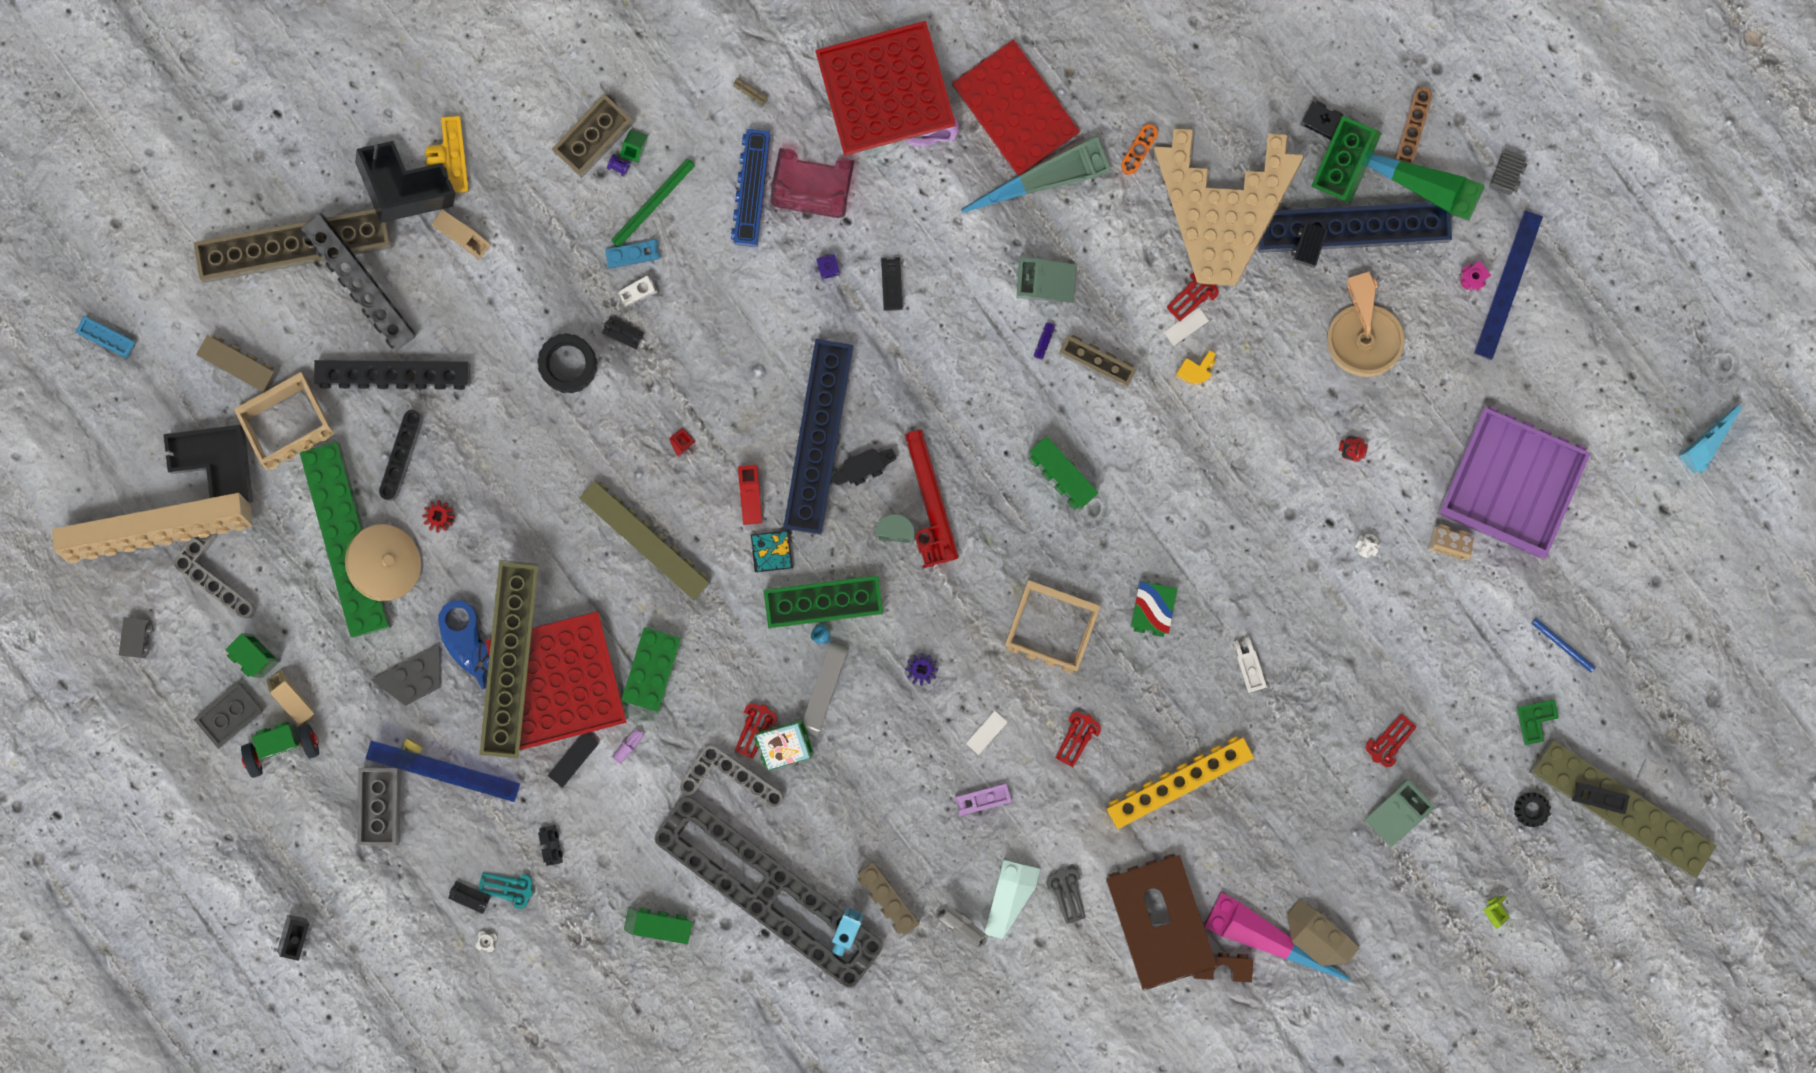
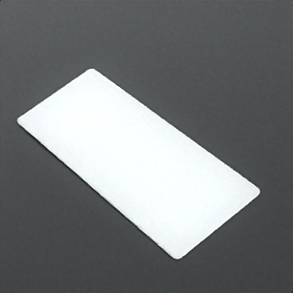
(1186, 326)
(986, 732)

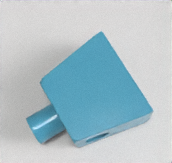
(848, 925)

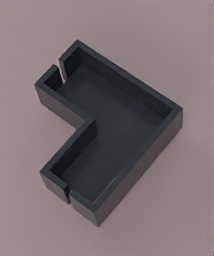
(402, 192)
(216, 450)

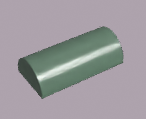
(895, 529)

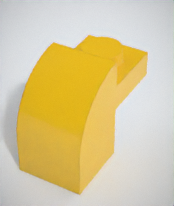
(1196, 374)

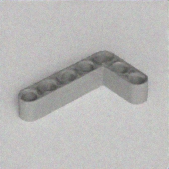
(209, 577)
(732, 774)

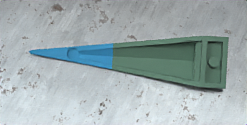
(1074, 164)

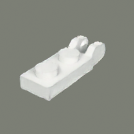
(1250, 667)

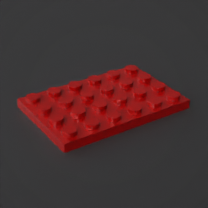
(1015, 108)

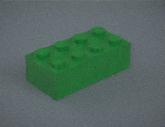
(1346, 159)
(1062, 473)
(651, 669)

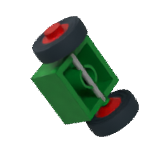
(277, 741)

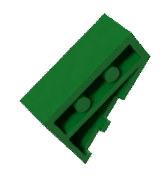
(658, 925)

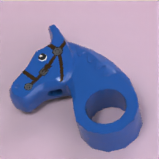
(465, 644)

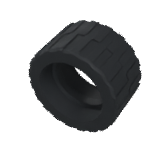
(544, 363)

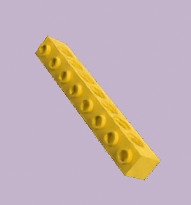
(1242, 755)

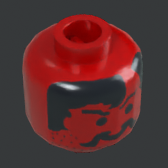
(1353, 448)

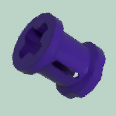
(618, 165)

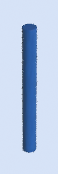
(1563, 645)

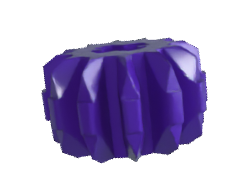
(923, 663)

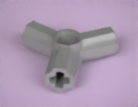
(962, 926)

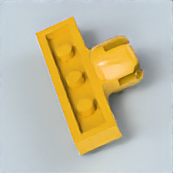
(450, 153)

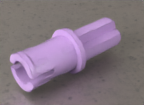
(628, 746)

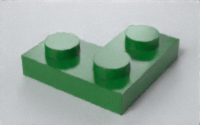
(1530, 719)

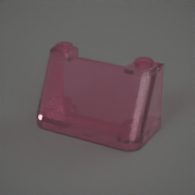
(811, 185)

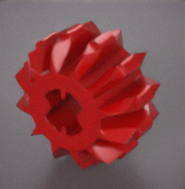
(432, 514)

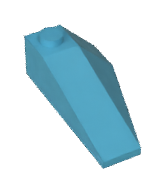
(1704, 448)

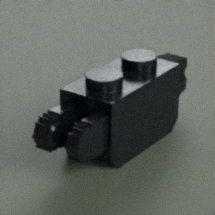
(863, 466)

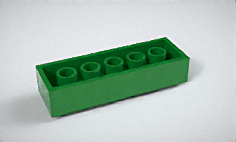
(823, 602)

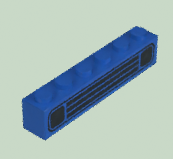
(751, 188)

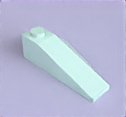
(1012, 892)

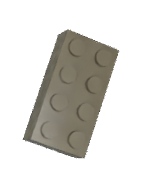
(592, 136)

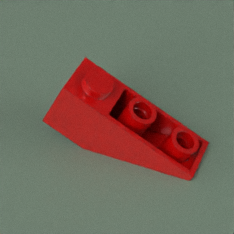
(750, 494)

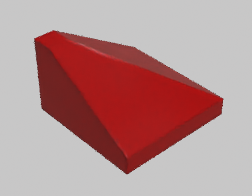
(681, 441)

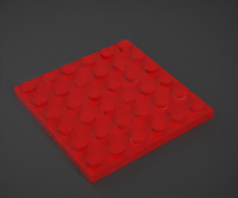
(885, 88)
(568, 682)

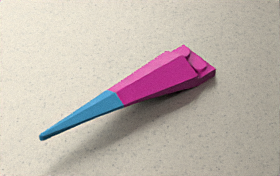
(1240, 924)

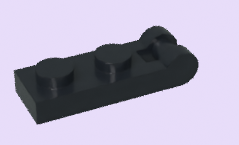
(891, 285)
(1601, 798)

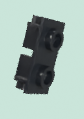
(623, 332)
(552, 854)
(469, 897)

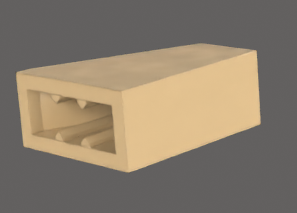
(460, 234)
(290, 697)

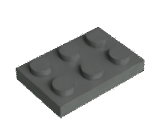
(228, 715)

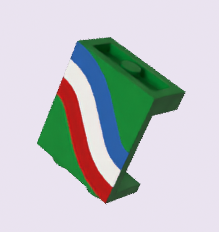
(1153, 608)

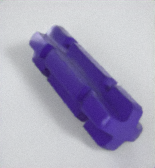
(1044, 340)

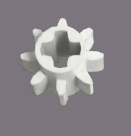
(1367, 545)

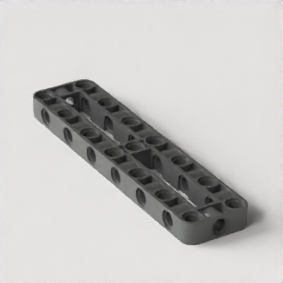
(744, 897)

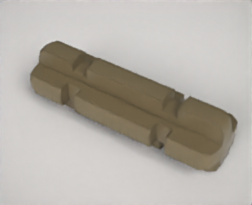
(750, 91)

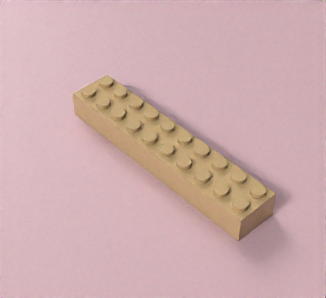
(152, 528)

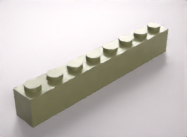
(644, 540)

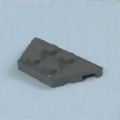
(413, 678)

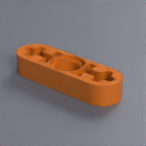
(1136, 164)

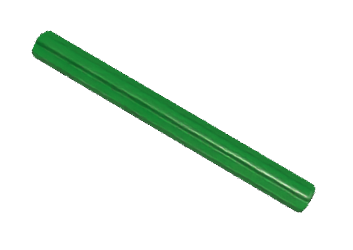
(653, 202)

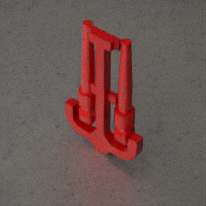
(1202, 298)
(763, 709)
(1087, 719)
(1376, 757)

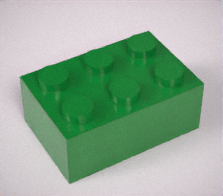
(251, 655)

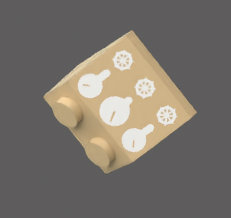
(1451, 543)

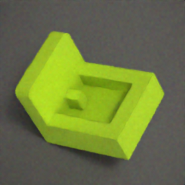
(1495, 911)

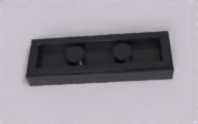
(573, 759)

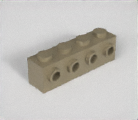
(1097, 361)
(237, 364)
(891, 902)

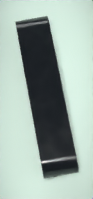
(402, 465)

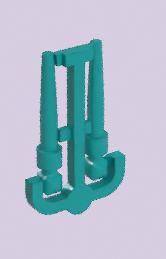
(527, 893)

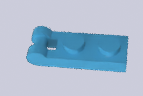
(632, 254)

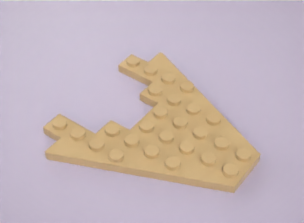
(1224, 224)

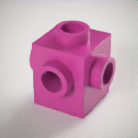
(1480, 274)

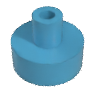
(820, 634)

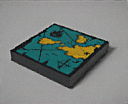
(771, 551)

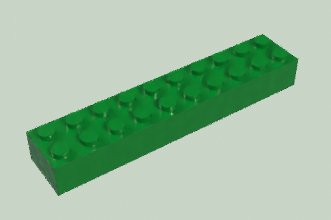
(339, 524)

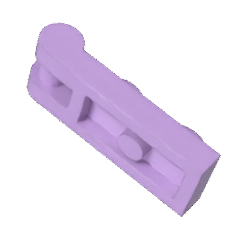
(983, 799)

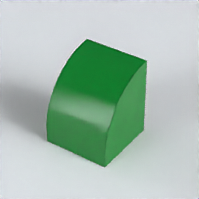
(633, 145)

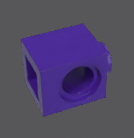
(828, 266)

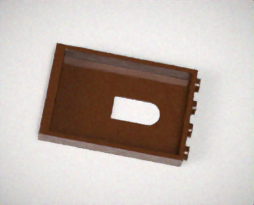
(1171, 949)

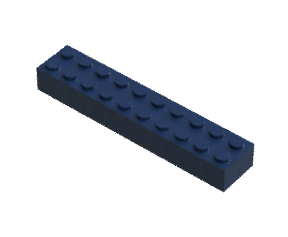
(1361, 226)
(818, 437)

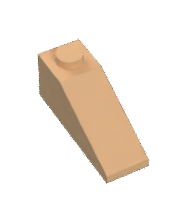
(1362, 293)

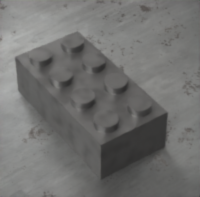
(378, 807)

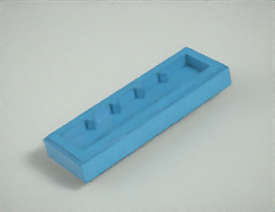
(105, 337)

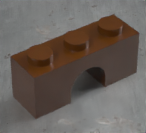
(1240, 967)

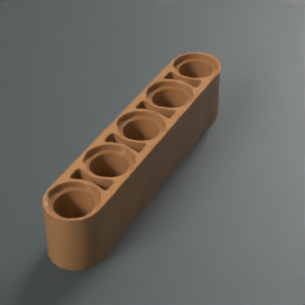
(1413, 124)

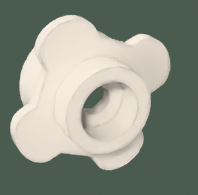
(482, 945)

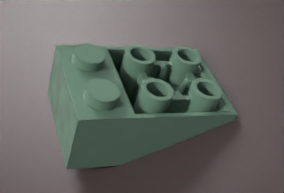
(1045, 280)
(1399, 812)

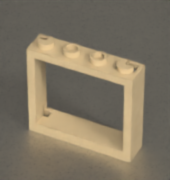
(271, 398)
(1033, 654)

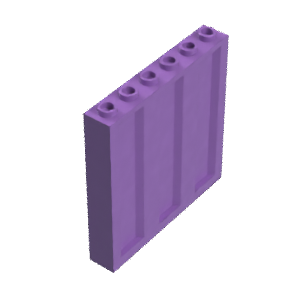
(1514, 482)

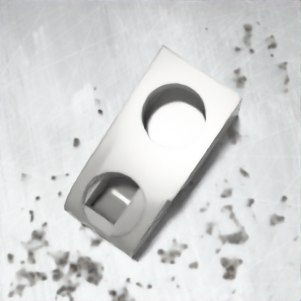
(637, 291)

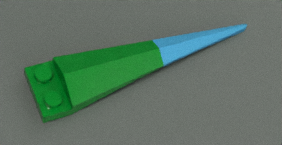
(1446, 190)

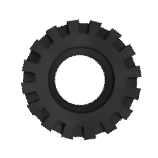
(1544, 809)

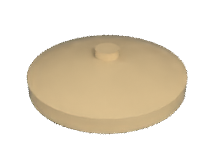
(1361, 353)
(383, 562)

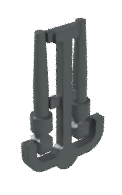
(1061, 874)

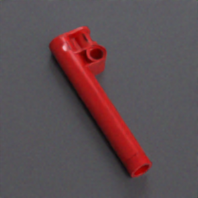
(941, 543)

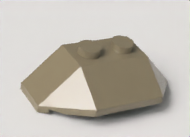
(1319, 936)

